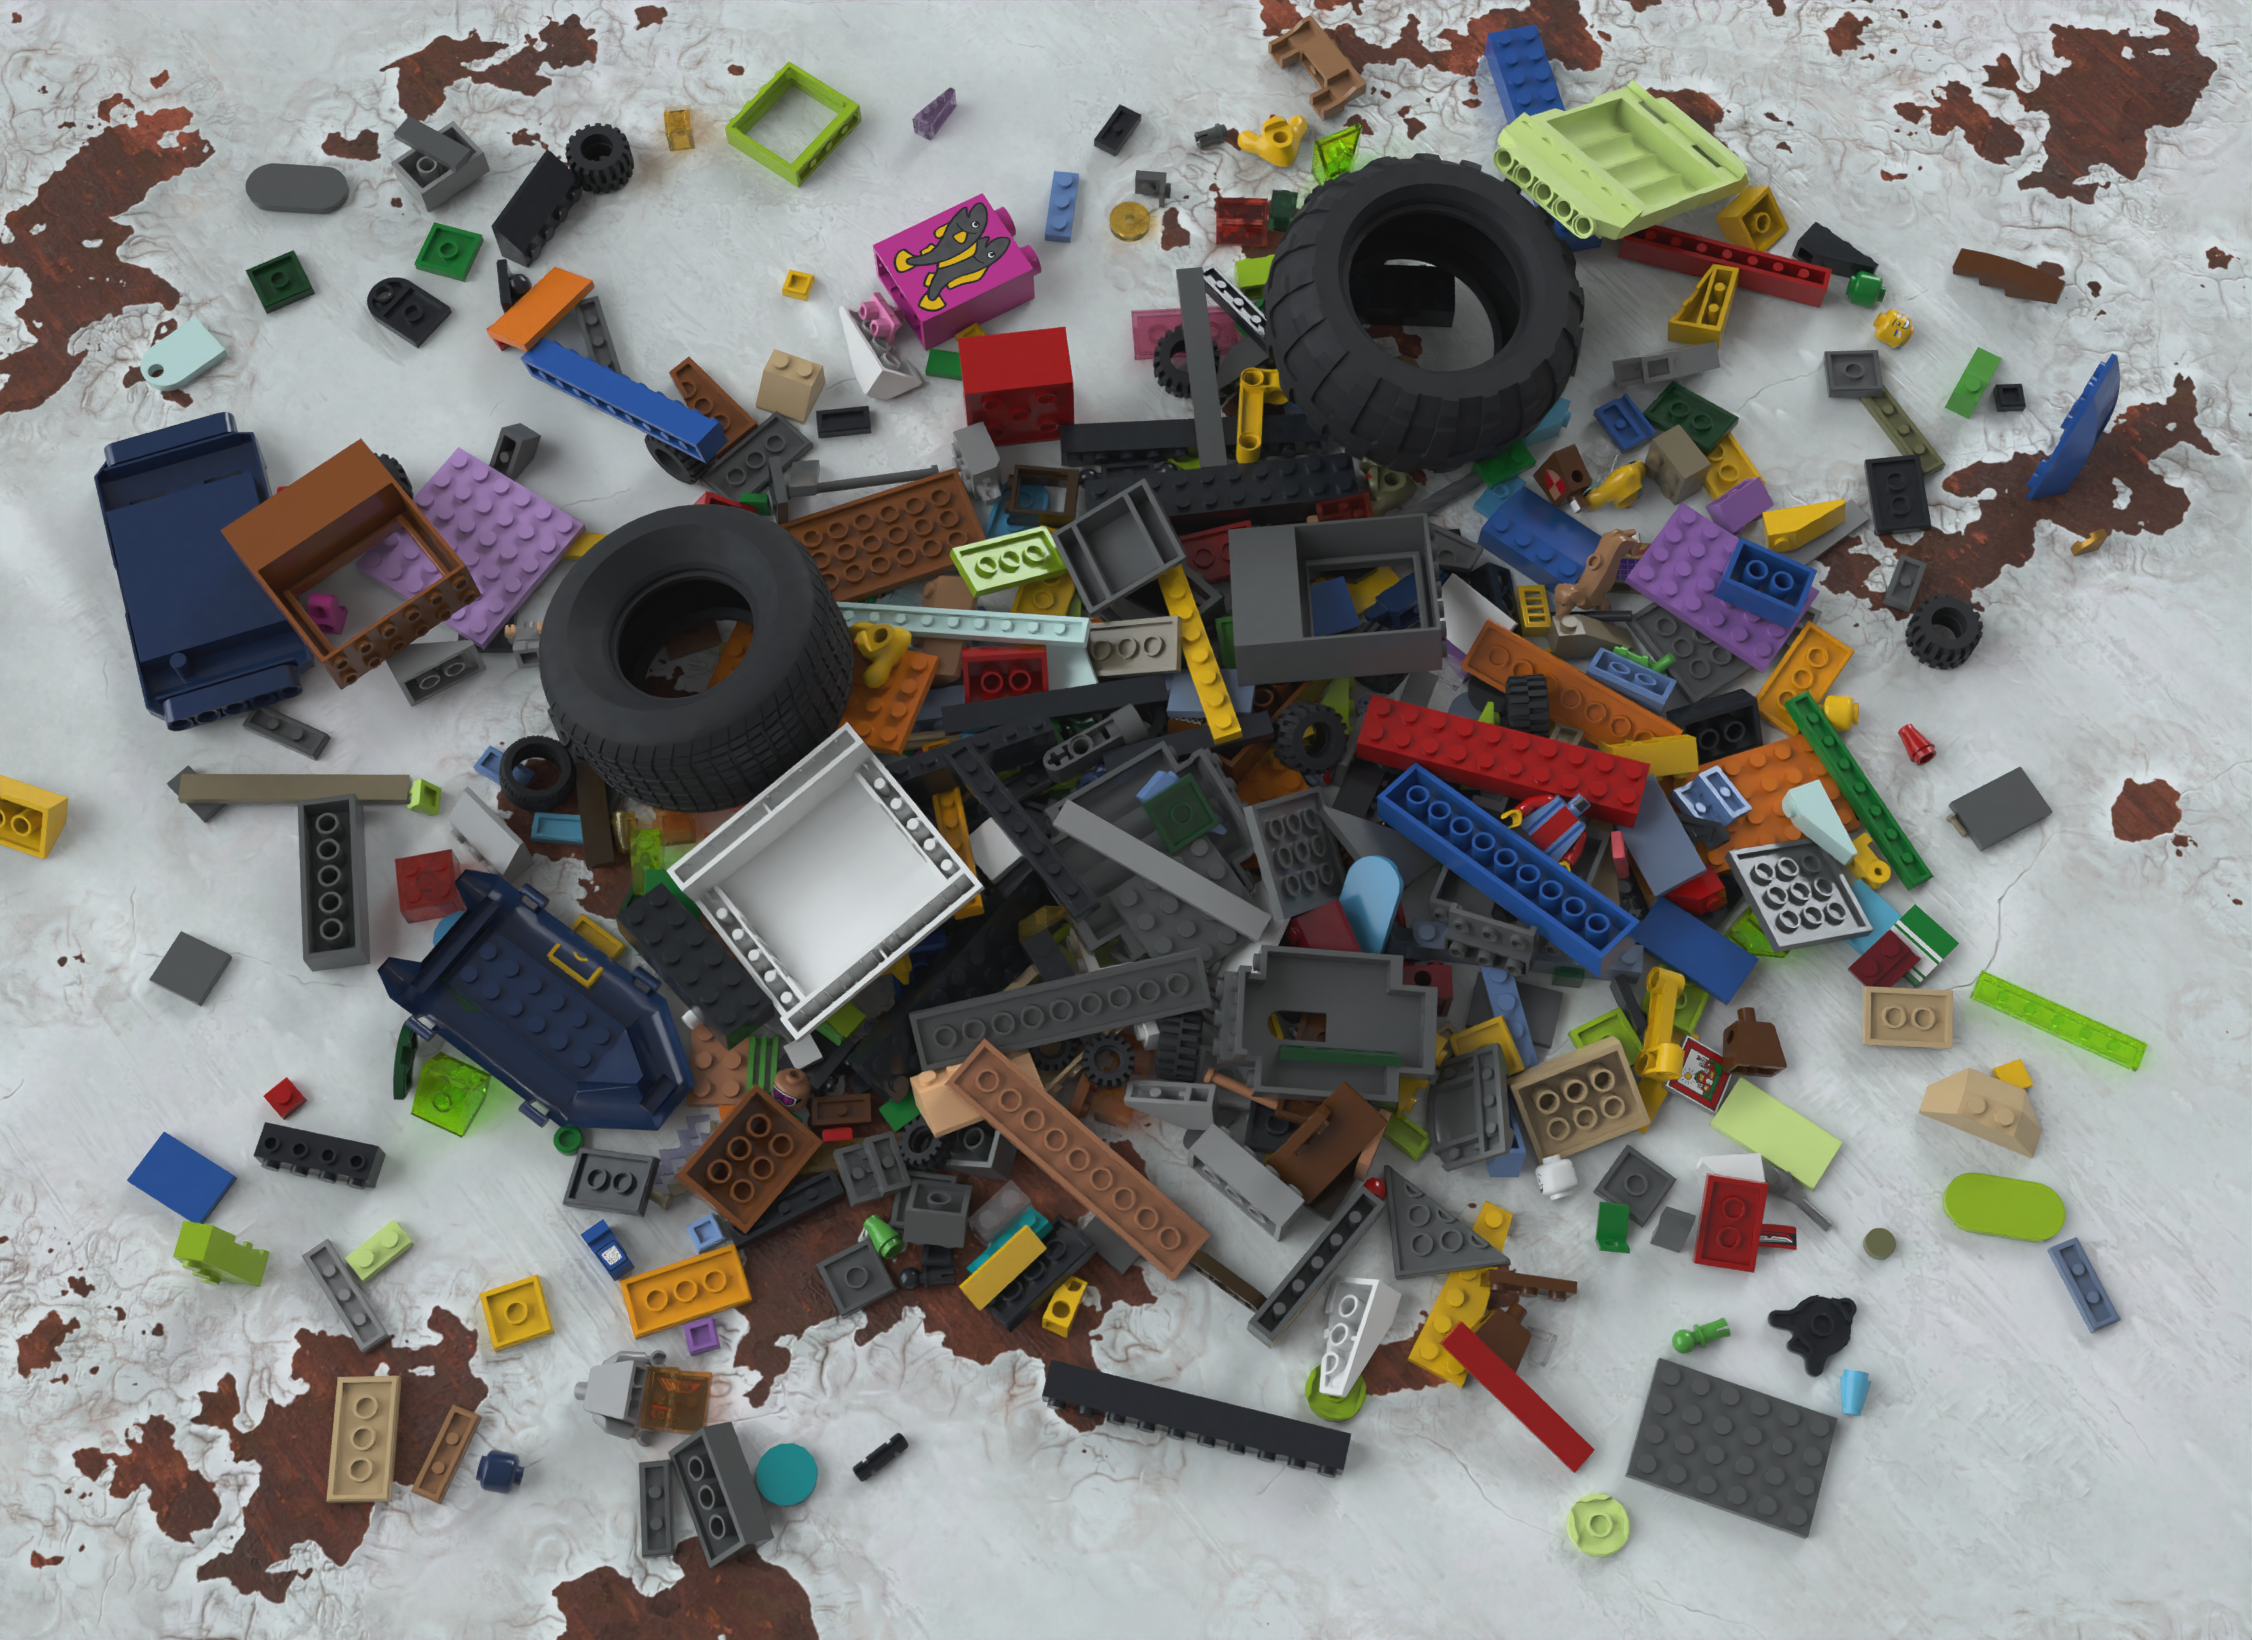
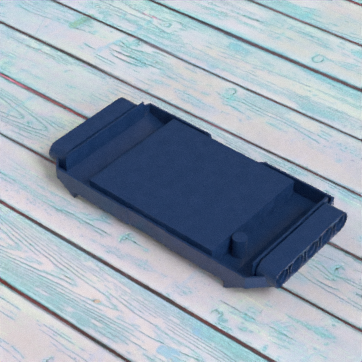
(194, 613)

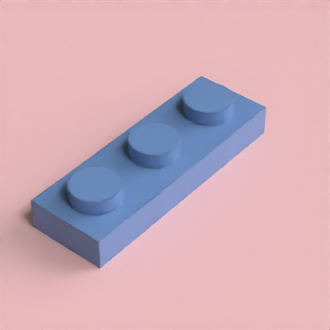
(1062, 206)

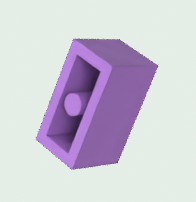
(1740, 505)

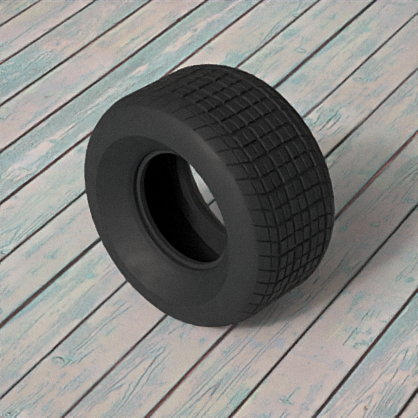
(646, 589)

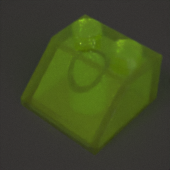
(450, 1093)

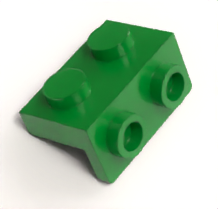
(1506, 465)

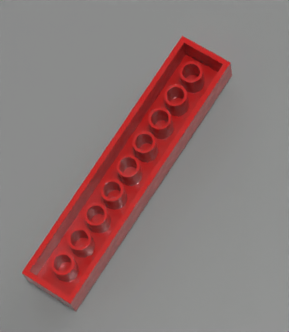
(1501, 759)

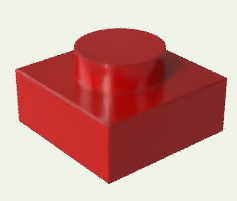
(285, 1098)

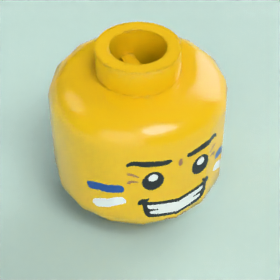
(1893, 328)

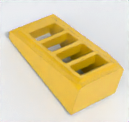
(1529, 628)

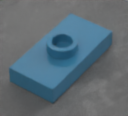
(1494, 498)

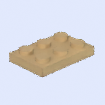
(1907, 1017)

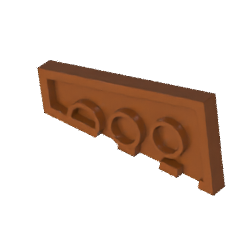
(706, 396)

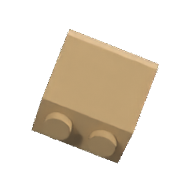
(790, 386)

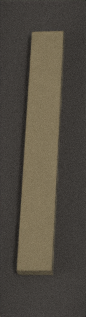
(291, 788)

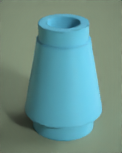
(1854, 1391)

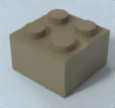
(1676, 465)

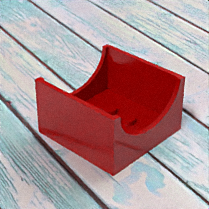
(1018, 384)

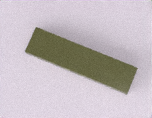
(1903, 431)

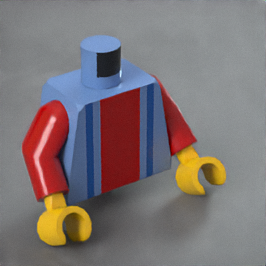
(1553, 825)

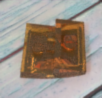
(676, 1400)

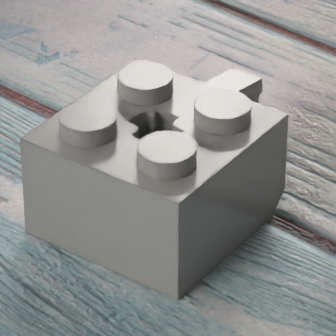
(978, 462)

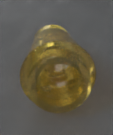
(621, 826)

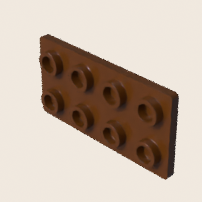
(1327, 1141)

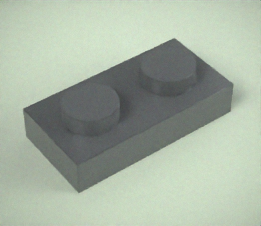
(1904, 583)

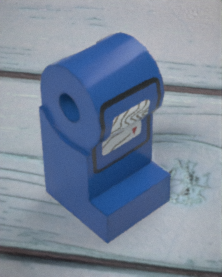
(608, 1250)

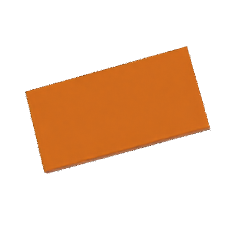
(541, 309)

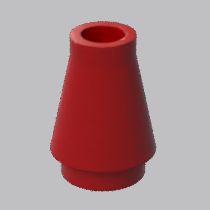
(1917, 745)

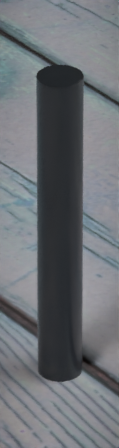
(1605, 616)

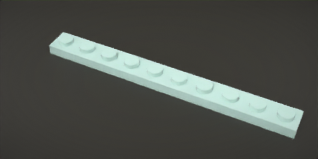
(973, 624)

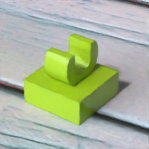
(425, 797)

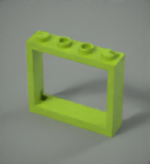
(820, 148)

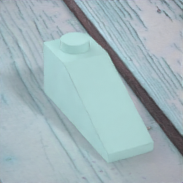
(1816, 818)

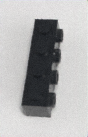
(319, 1155)

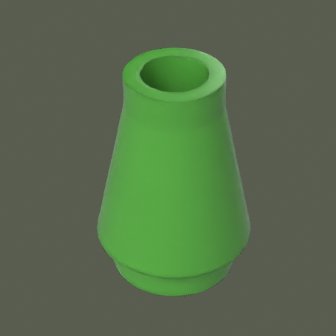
(885, 1238)

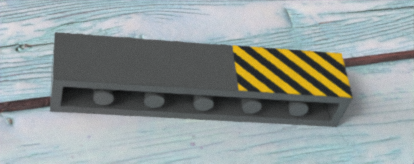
(1315, 1267)

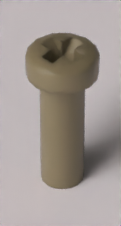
(1956, 824)

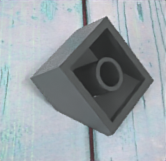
(937, 1213)

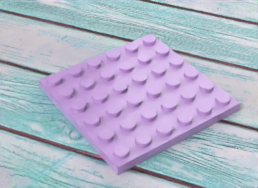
(494, 527)

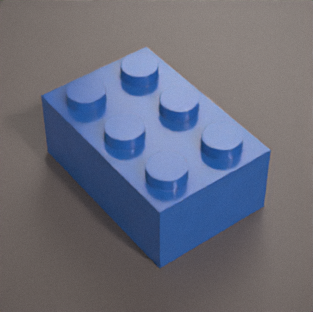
(1765, 583)

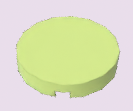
(1598, 1525)

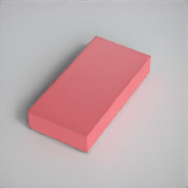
(1620, 854)

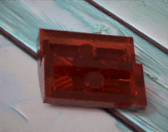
(1241, 221)

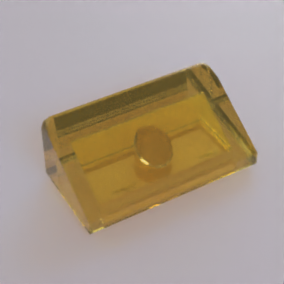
(1039, 921)

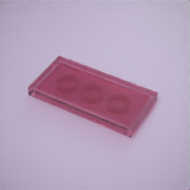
(1152, 324)

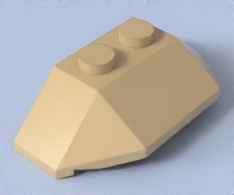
(1984, 1109)

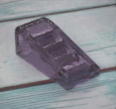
(934, 115)

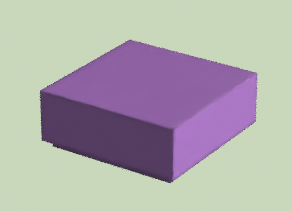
(701, 1336)

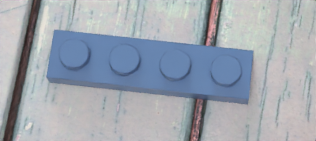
(1506, 1001)

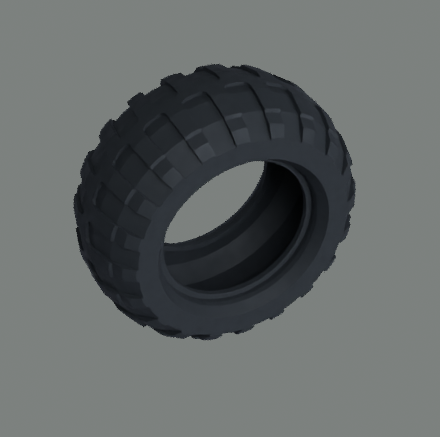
(1481, 236)

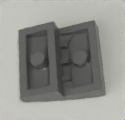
(872, 1169)

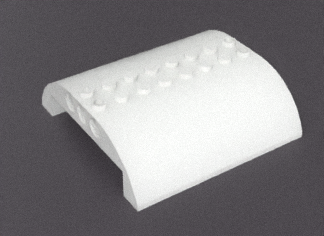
(825, 880)

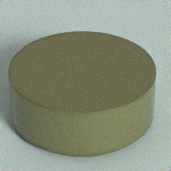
(1879, 1243)

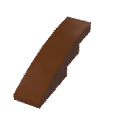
(2014, 277)

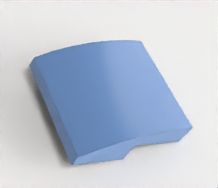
(1711, 798)

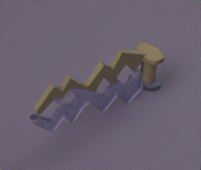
(685, 1151)

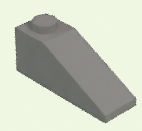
(1178, 1103)

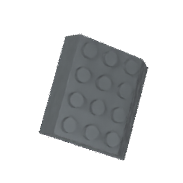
(1119, 546)

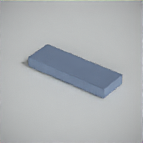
(2083, 1285)

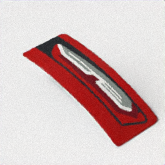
(1778, 1236)

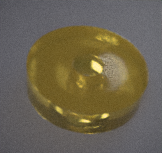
(1129, 231)

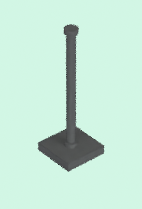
(780, 491)

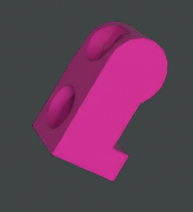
(325, 610)

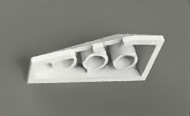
(875, 361)
(1358, 1320)

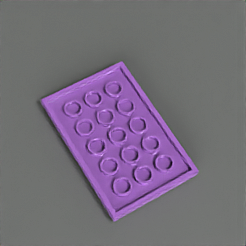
(1682, 575)

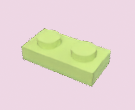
(379, 1251)

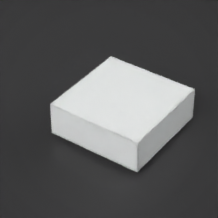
(803, 1053)

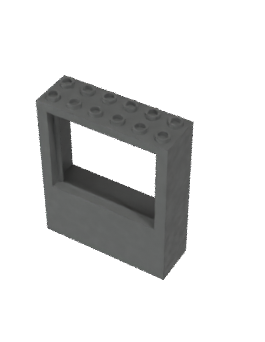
(1275, 608)

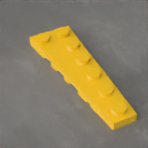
(1459, 1301)

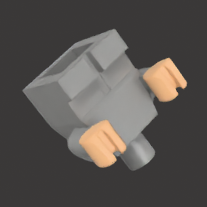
(525, 643)

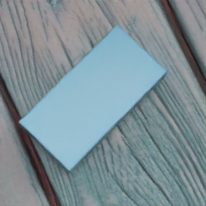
(557, 828)

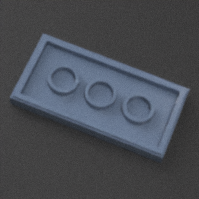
(1661, 843)

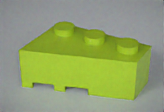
(217, 1257)

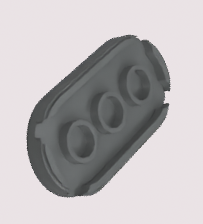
(297, 188)

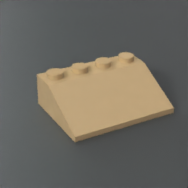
(1578, 1099)

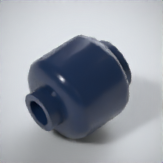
(499, 1471)

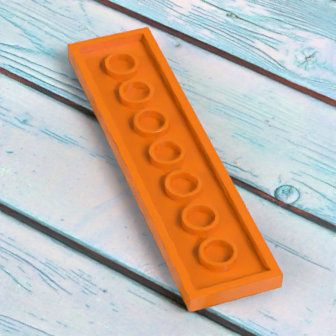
(1572, 694)

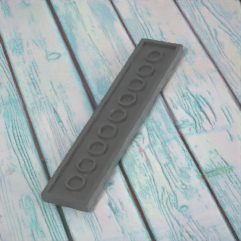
(1062, 1008)

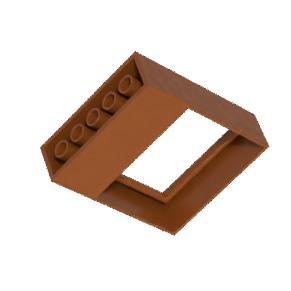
(325, 525)

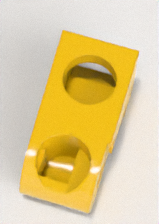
(1866, 864)
(1064, 1306)

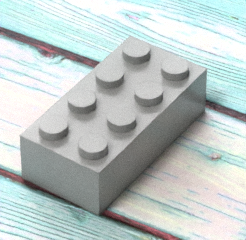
(1246, 1181)

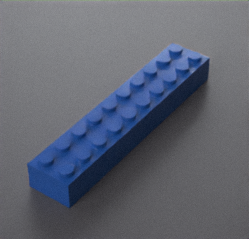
(1528, 86)
(1508, 869)

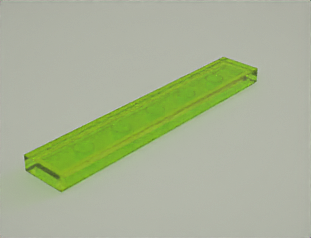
(2058, 1021)

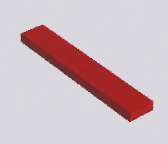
(1517, 1396)

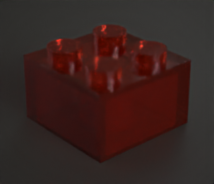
(428, 886)

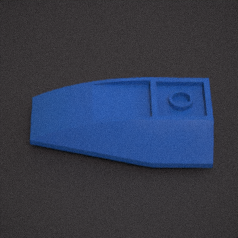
(2081, 432)

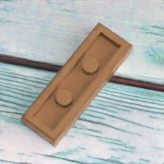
(446, 1454)

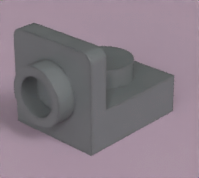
(1153, 183)

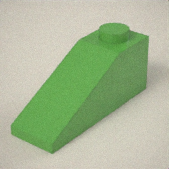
(1973, 382)

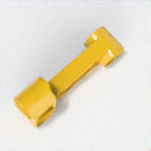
(1256, 388)
(1659, 1057)

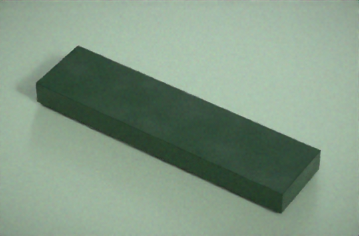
(1339, 1055)

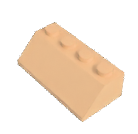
(945, 1110)

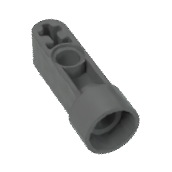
(1121, 727)

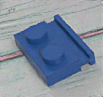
(1624, 423)

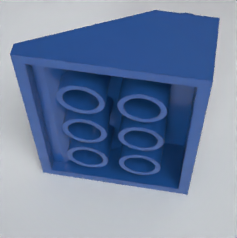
(1539, 540)

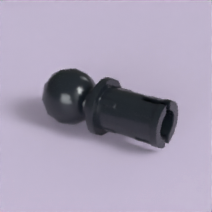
(911, 1278)

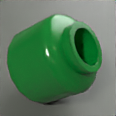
(1865, 289)

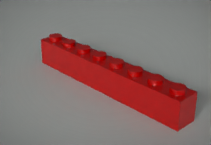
(1757, 269)

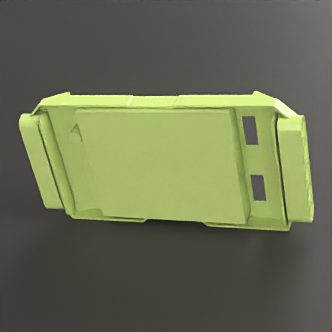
(1617, 163)

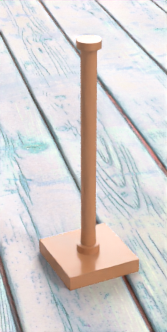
(1368, 1153)

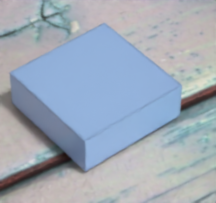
(706, 1233)

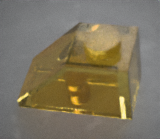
(679, 127)

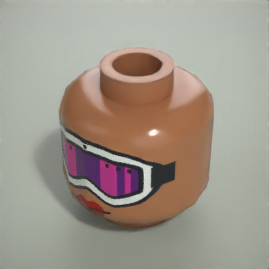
(791, 1089)

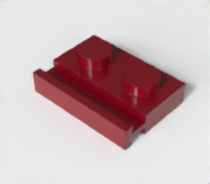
(1884, 962)

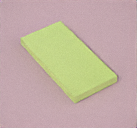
(1776, 1132)

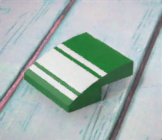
(1925, 940)

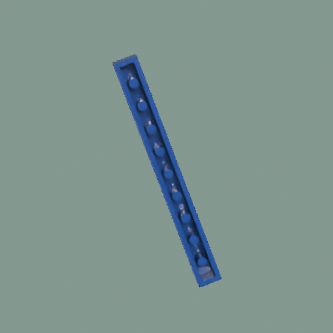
(625, 399)

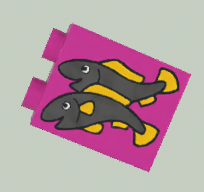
(956, 270)

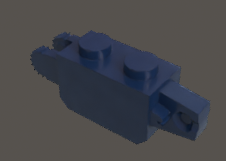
(1399, 603)

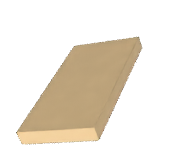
(364, 1439)

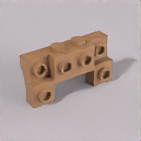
(1323, 62)

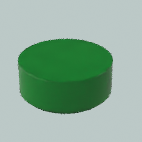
(568, 1140)

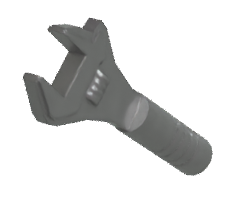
(1785, 1188)

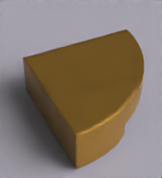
(2092, 544)

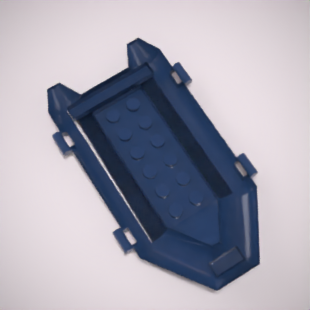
(578, 1052)

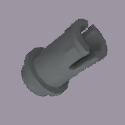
(1211, 135)

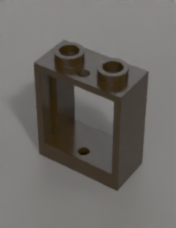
(1042, 477)

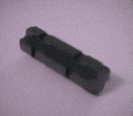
(880, 1457)

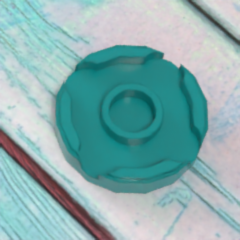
(786, 1475)

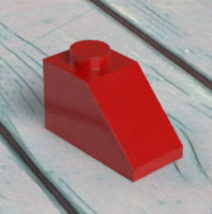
(1700, 894)

